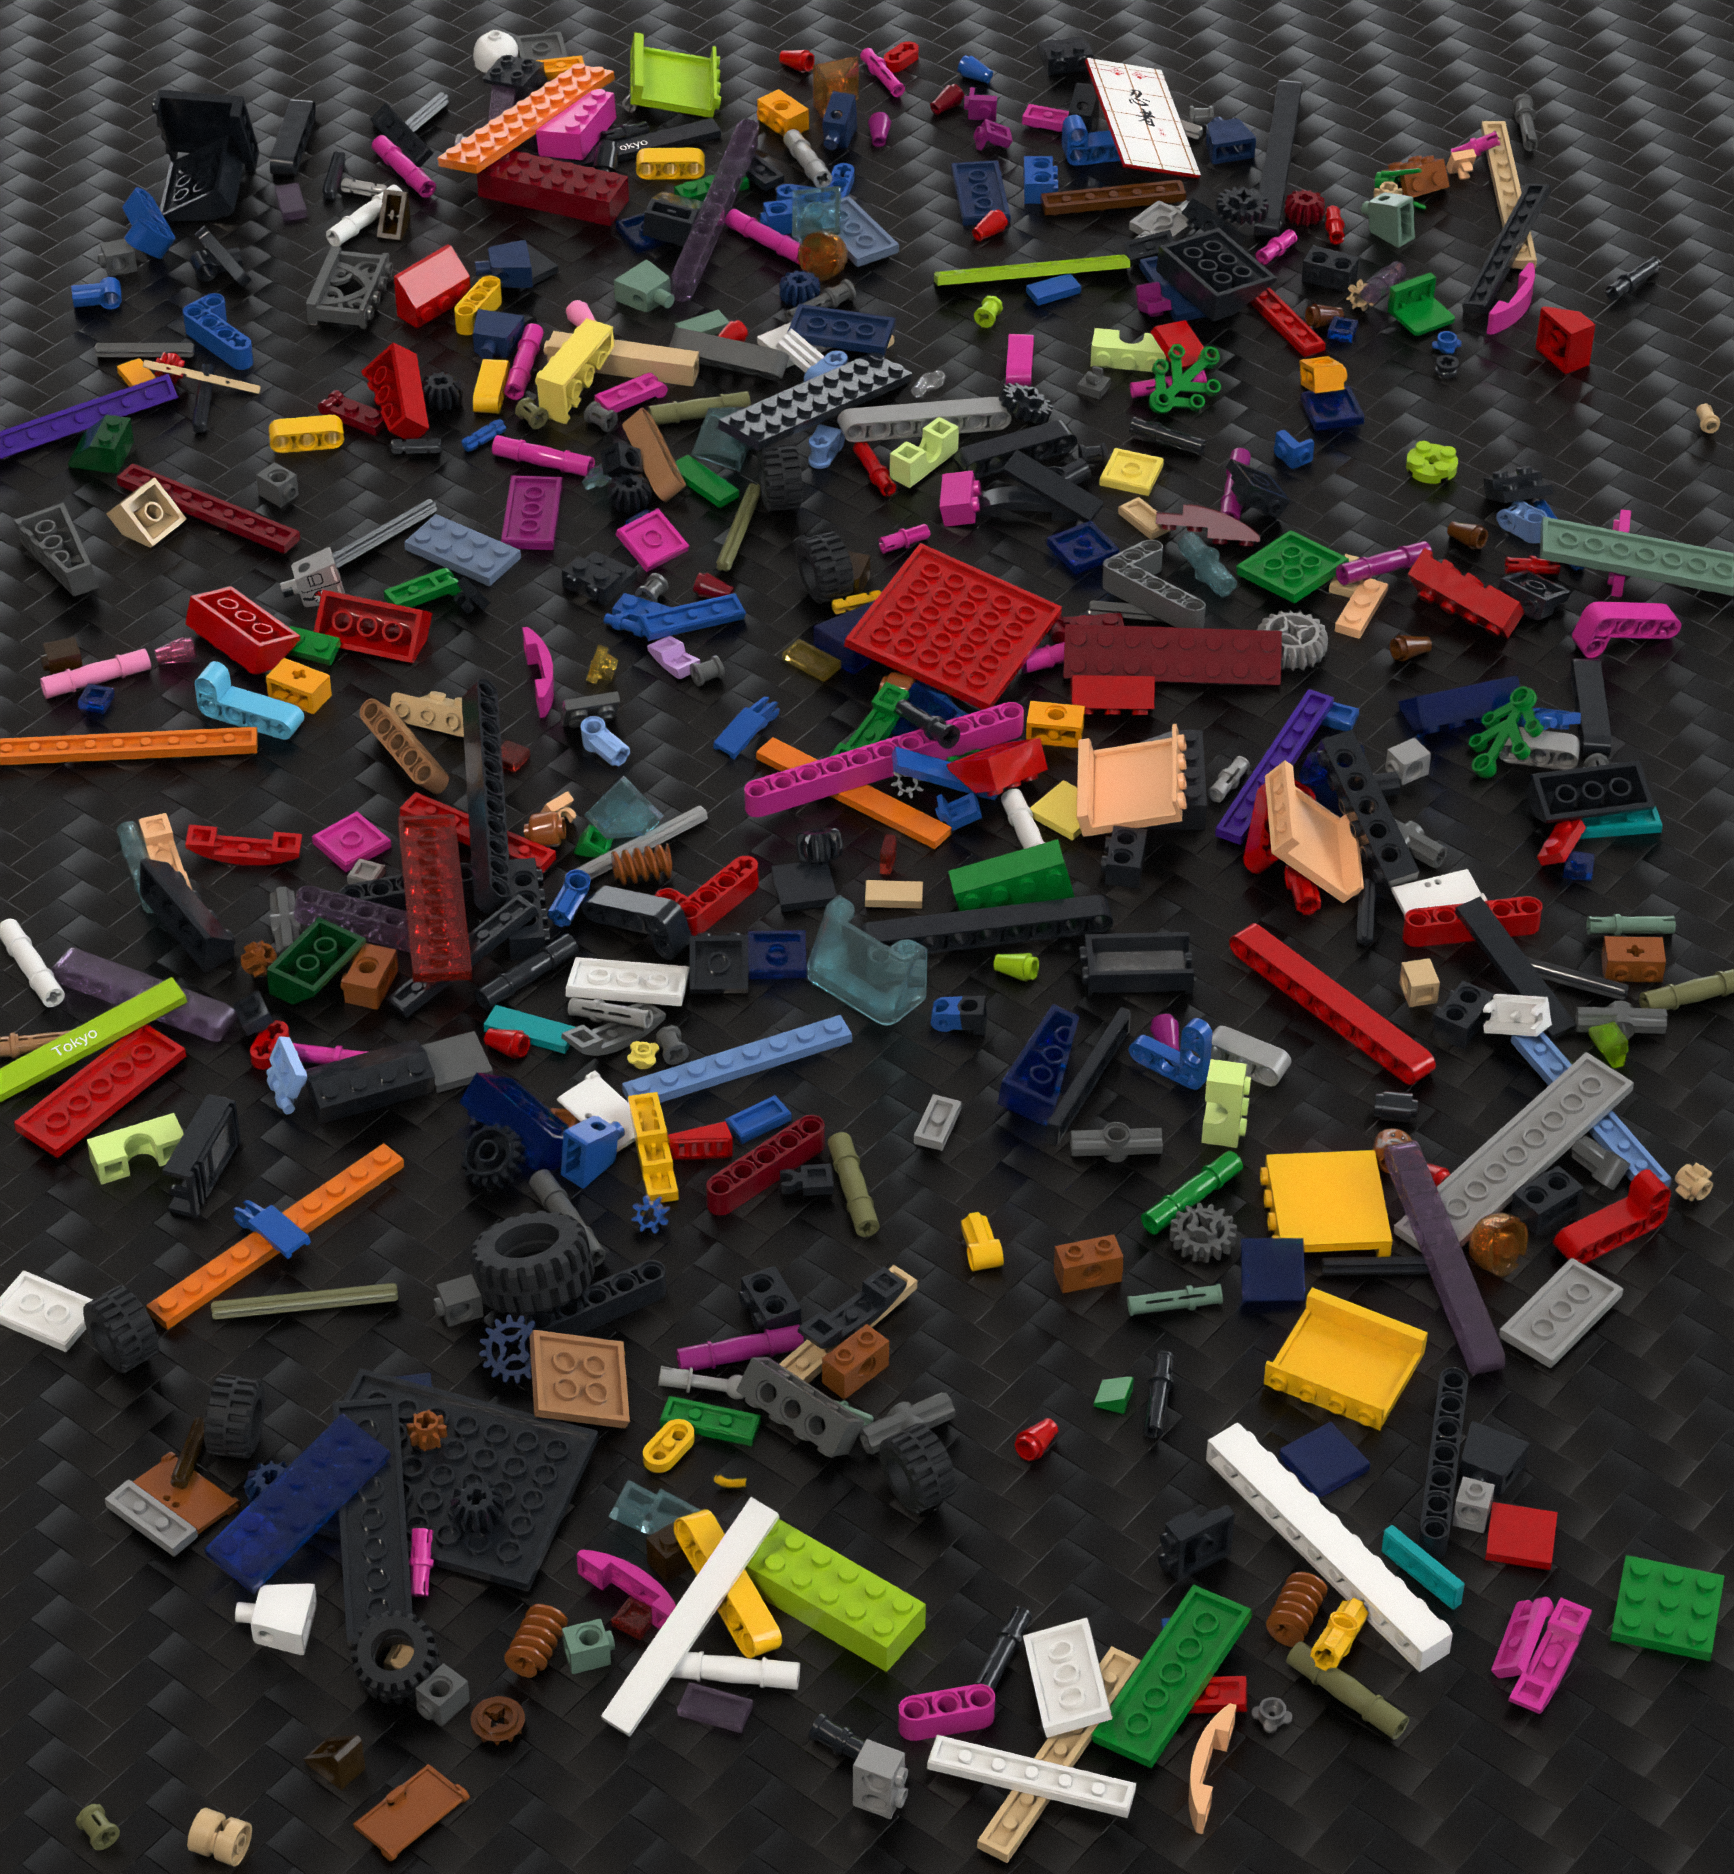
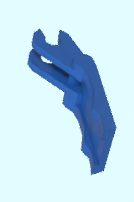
(745, 727)
(272, 1226)

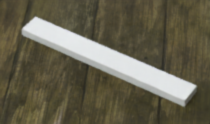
(690, 1617)

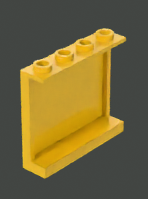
(1327, 1201)
(1347, 1359)

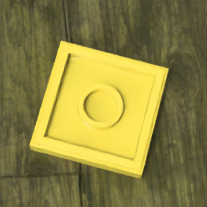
(1131, 472)
(1059, 810)

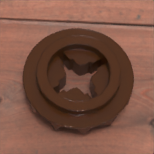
(493, 1709)

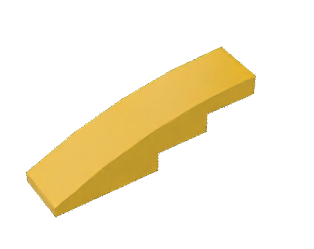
(653, 1147)

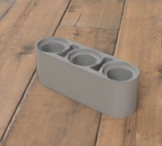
(1548, 750)
(1264, 1061)

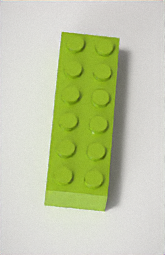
(836, 1596)

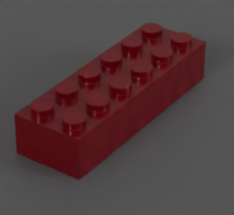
(555, 187)

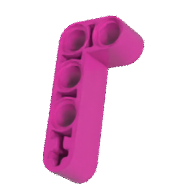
(1622, 620)

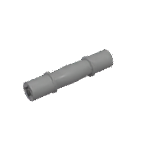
(807, 158)

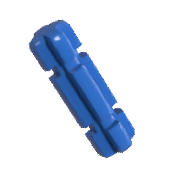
(483, 435)

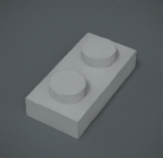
(937, 1122)

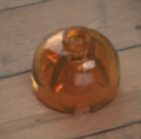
(823, 254)
(1498, 1242)

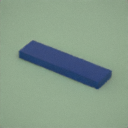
(691, 616)
(929, 770)

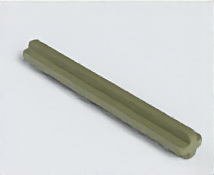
(738, 527)

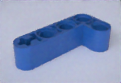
(1086, 147)
(149, 228)
(207, 325)

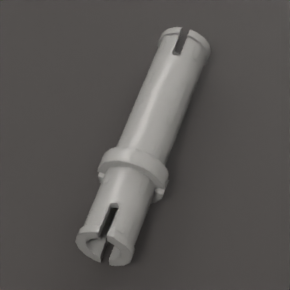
(582, 1008)

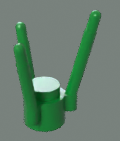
(1394, 176)

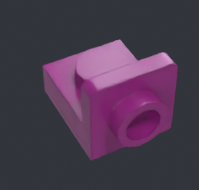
(992, 132)

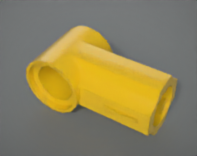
(982, 1248)

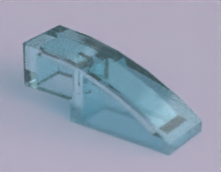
(648, 1511)

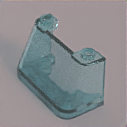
(863, 971)

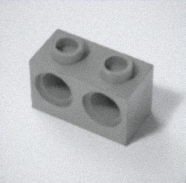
(879, 1779)

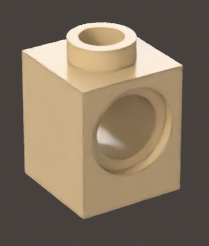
(1419, 982)

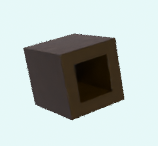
(61, 656)
(666, 1554)

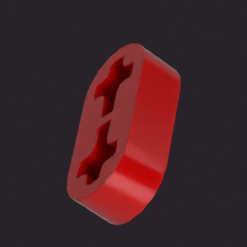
(901, 56)
(263, 1042)

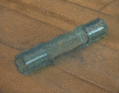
(134, 850)

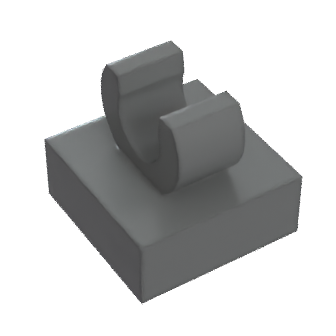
(1094, 383)

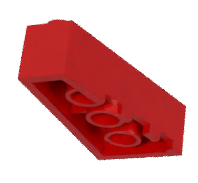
(398, 391)
(1464, 595)

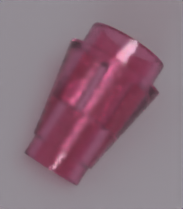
(177, 651)

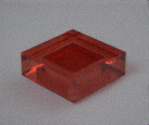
(513, 755)
(888, 854)
(633, 1618)

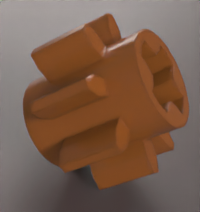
(258, 958)
(426, 1430)

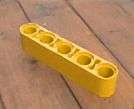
(742, 1607)

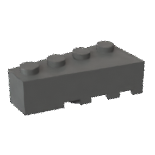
(56, 545)

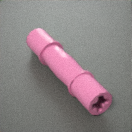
(95, 673)

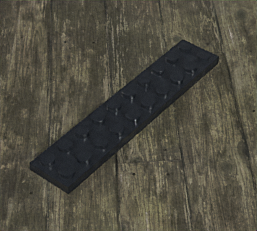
(814, 401)

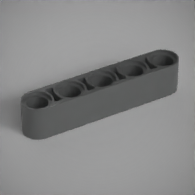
(732, 354)

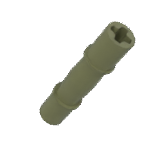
(696, 408)
(1689, 992)
(853, 1184)
(1350, 1692)

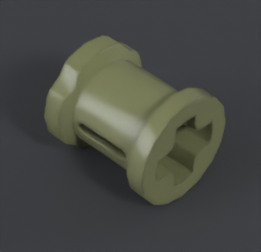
(533, 411)
(97, 1826)

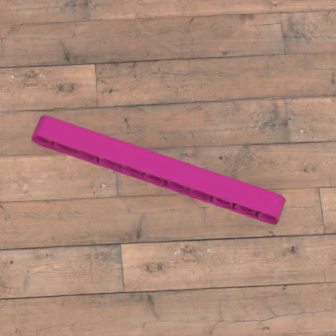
(875, 762)

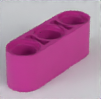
(1019, 359)
(925, 1716)

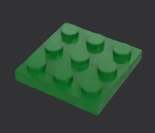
(1291, 566)
(1667, 1608)

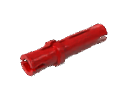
(878, 473)

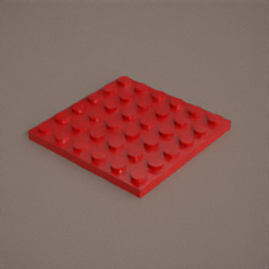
(953, 627)

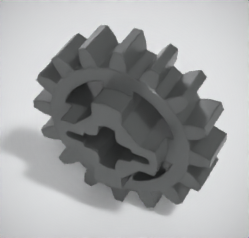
(1203, 1232)

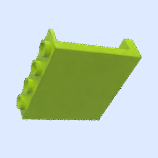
(674, 80)

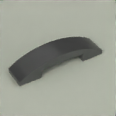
(611, 1036)

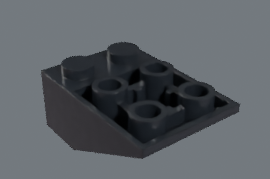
(670, 217)

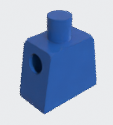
(589, 1149)

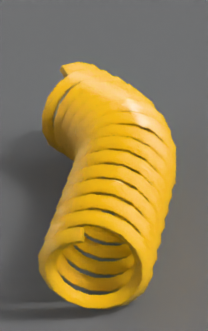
(729, 1483)

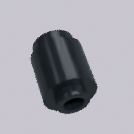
(606, 156)
(1395, 1106)

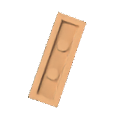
(1361, 608)

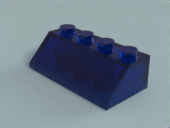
(1457, 704)
(506, 1102)

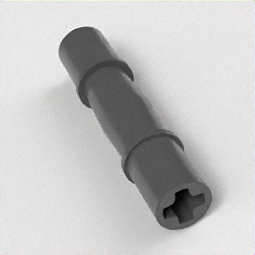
(555, 1199)

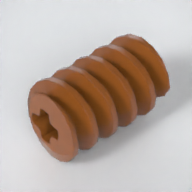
(641, 864)
(1296, 1608)
(535, 1640)

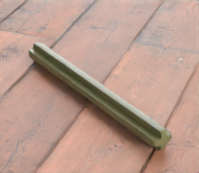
(304, 1301)

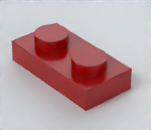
(1561, 842)
(1220, 1693)

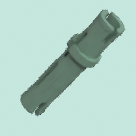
(1620, 925)
(1210, 1294)

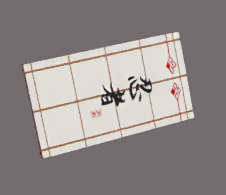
(1142, 118)

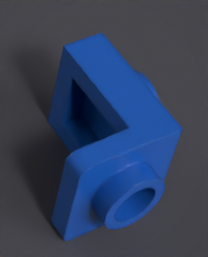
(1292, 451)
(958, 812)

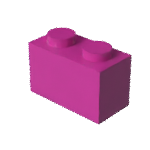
(959, 498)

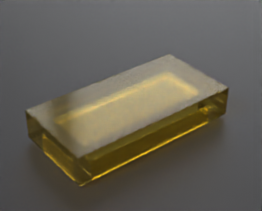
(811, 660)

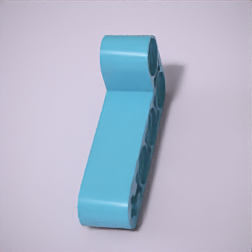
(242, 707)

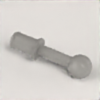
(685, 1379)

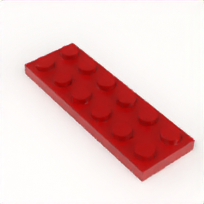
(99, 1090)

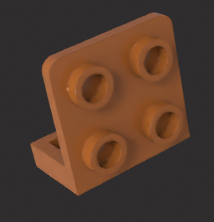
(1429, 180)

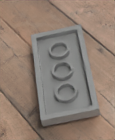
(1561, 1313)

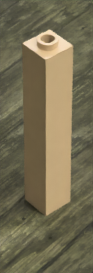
(637, 359)

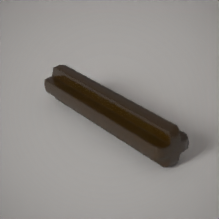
(189, 1455)

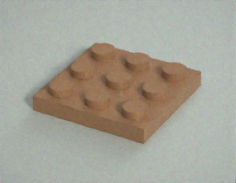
(579, 1379)

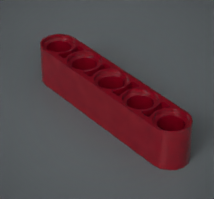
(763, 1164)

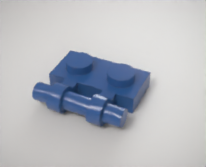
(626, 613)
(1553, 718)

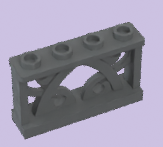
(348, 264)

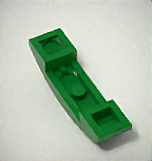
(879, 721)

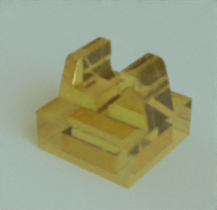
(600, 665)

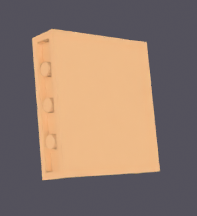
(1131, 784)
(1312, 837)

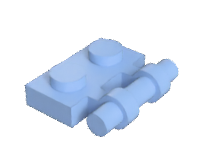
(286, 1074)

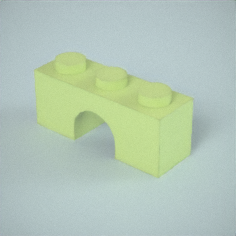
(1111, 352)
(937, 445)
(1225, 1103)
(113, 1150)

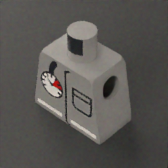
(312, 576)

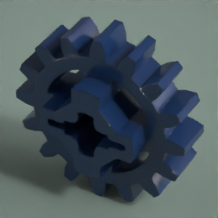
(503, 1361)

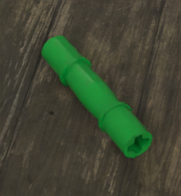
(1192, 1191)

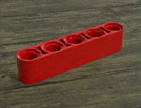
(1442, 926)

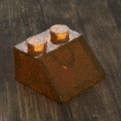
(834, 76)

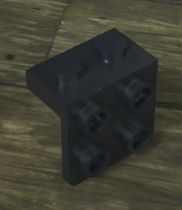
(517, 73)

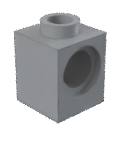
(1409, 760)
(1473, 1505)

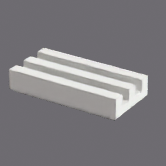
(803, 349)

